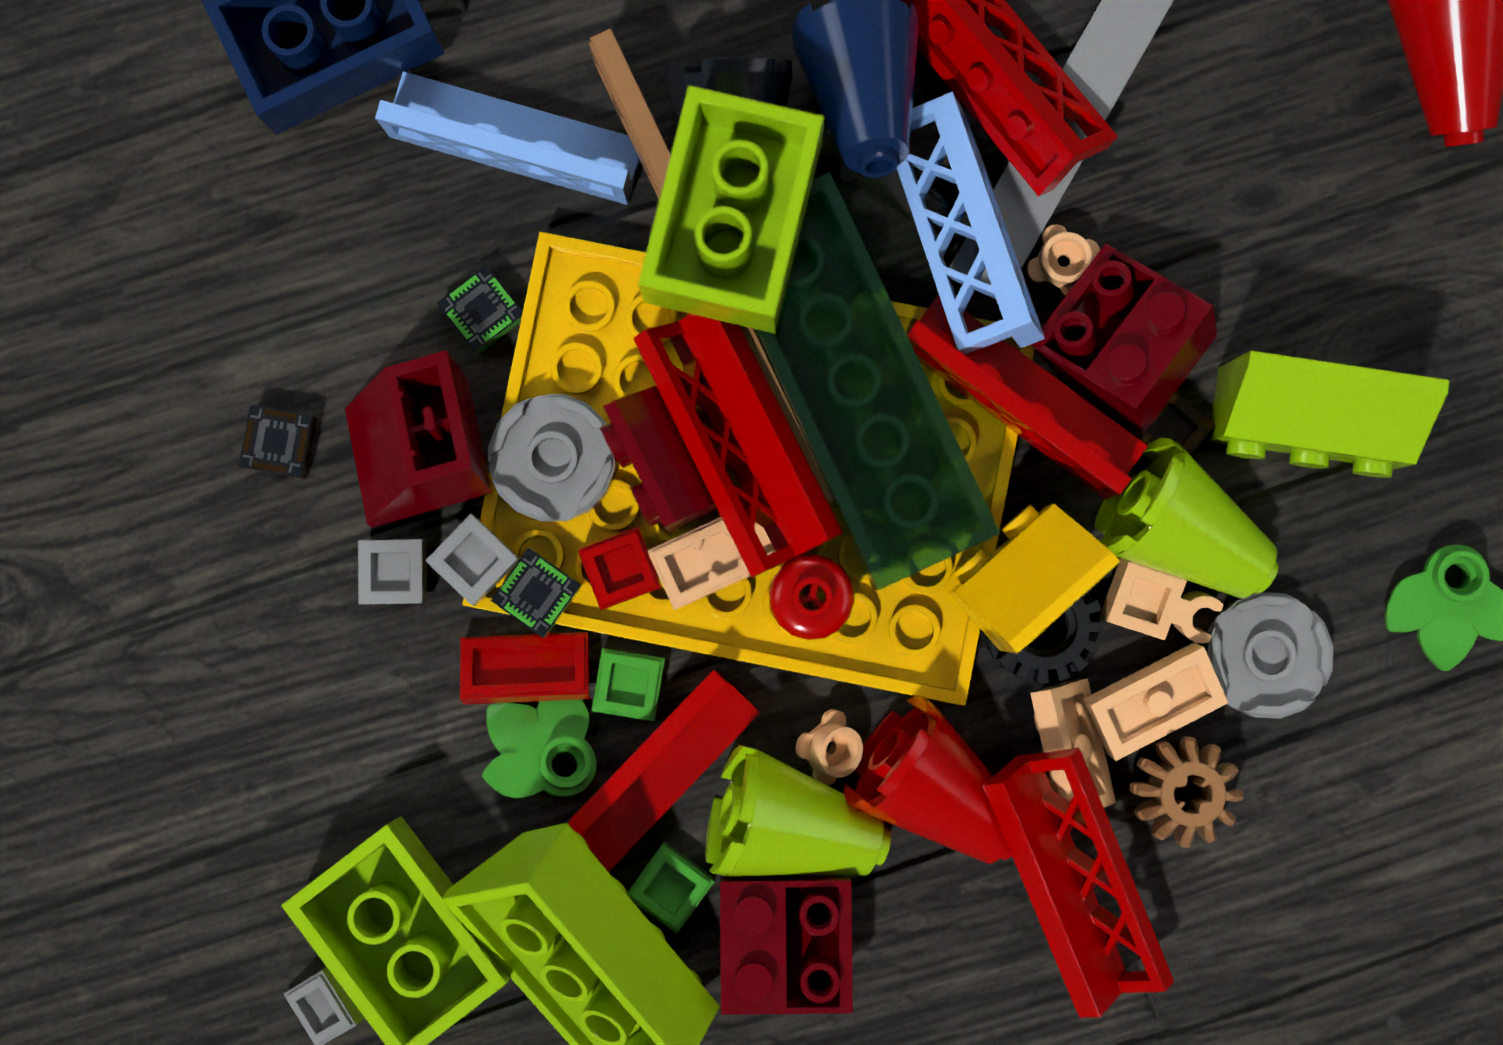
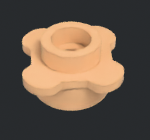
(1059, 243)
(844, 751)

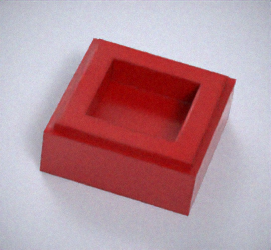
(619, 568)

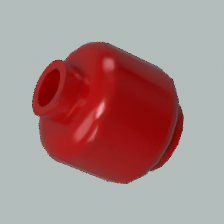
(787, 606)

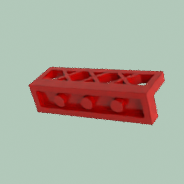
(1007, 104)
(1030, 403)
(745, 434)
(663, 768)
(1063, 880)

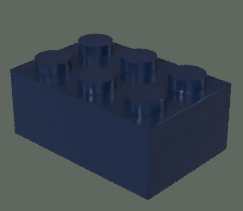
(319, 53)

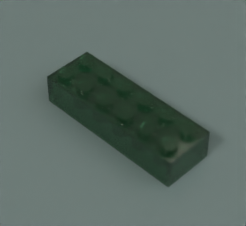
(869, 405)

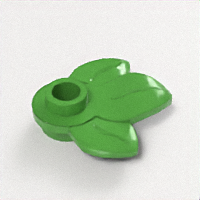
(1447, 616)
(531, 740)

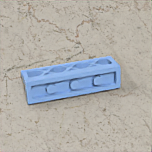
(511, 137)
(986, 228)

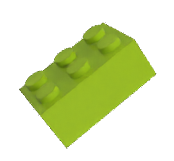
(731, 209)
(394, 939)

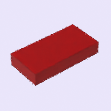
(524, 668)

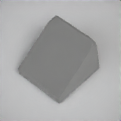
(323, 1007)

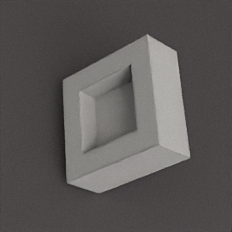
(472, 560)
(392, 571)

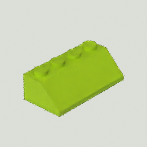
(580, 944)

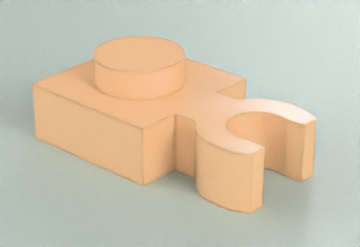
(1152, 601)

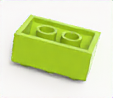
(1324, 412)

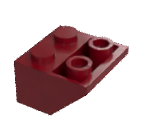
(1126, 337)
(417, 440)
(649, 440)
(786, 945)

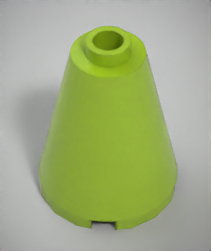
(1186, 526)
(788, 824)

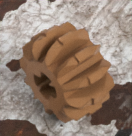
(1198, 809)

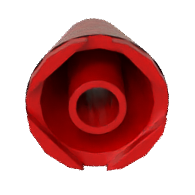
(1454, 63)
(928, 783)

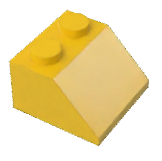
(1030, 576)

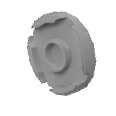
(551, 458)
(1270, 654)

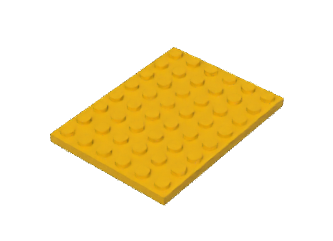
(580, 343)

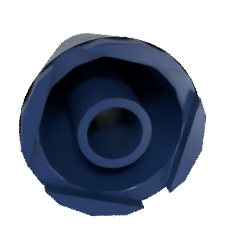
(862, 76)

